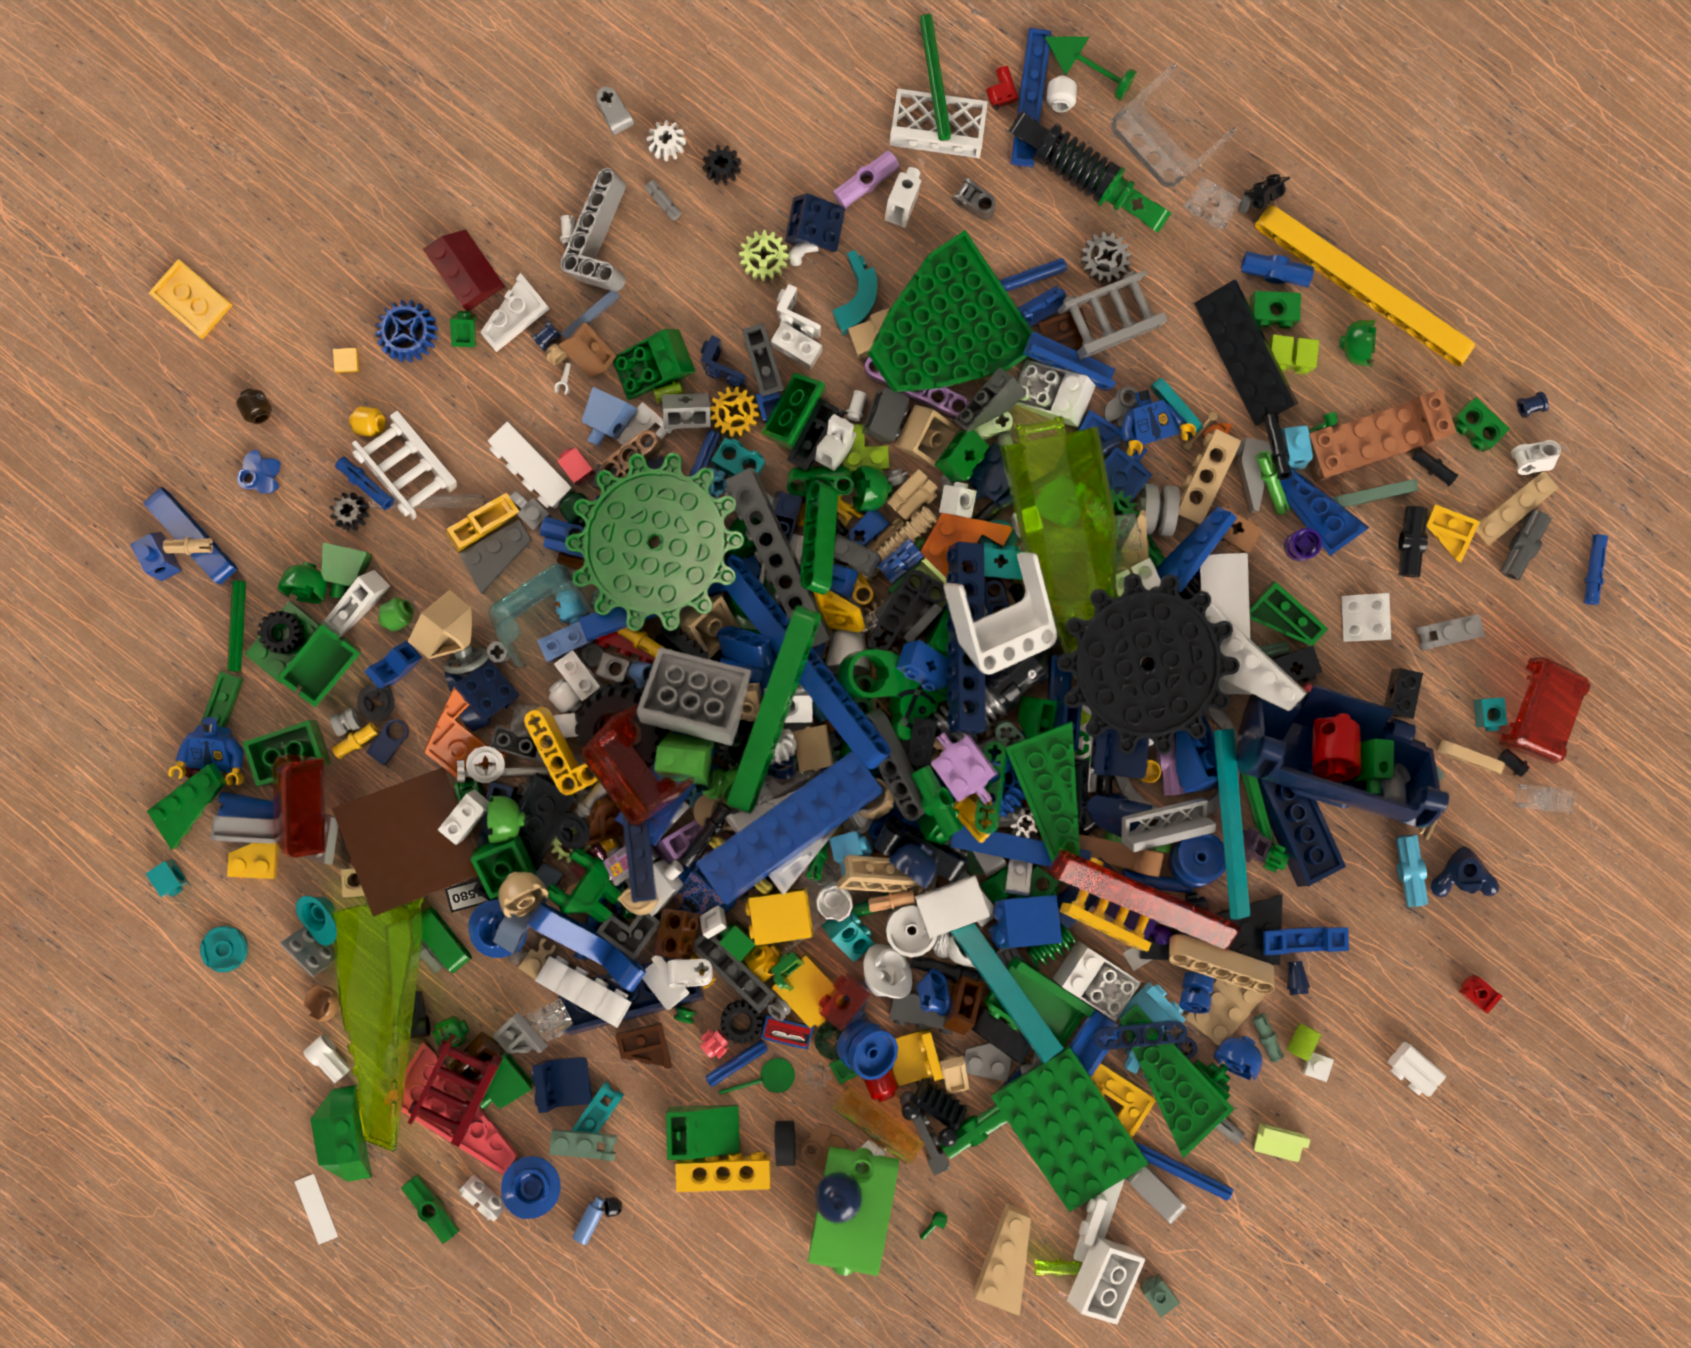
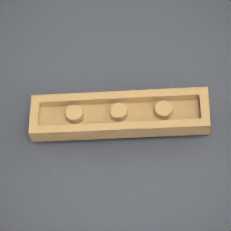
(1515, 508)

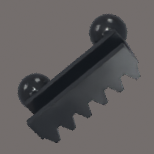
(679, 643)
(939, 1106)

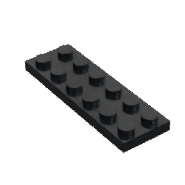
(1245, 352)
(542, 808)

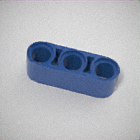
(745, 646)

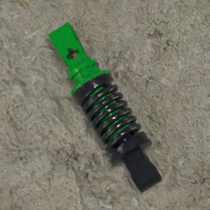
(1085, 171)

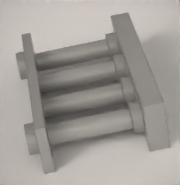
(1110, 337)

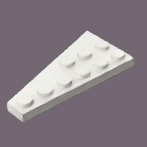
(1257, 671)

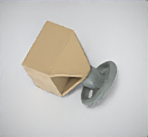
(446, 630)

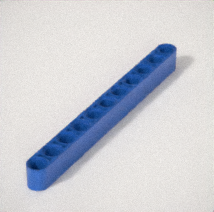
(816, 677)

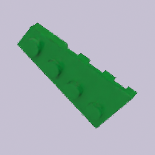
(185, 804)

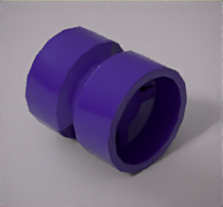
(1303, 544)

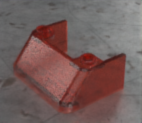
(625, 773)

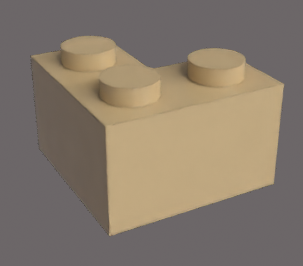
(864, 334)

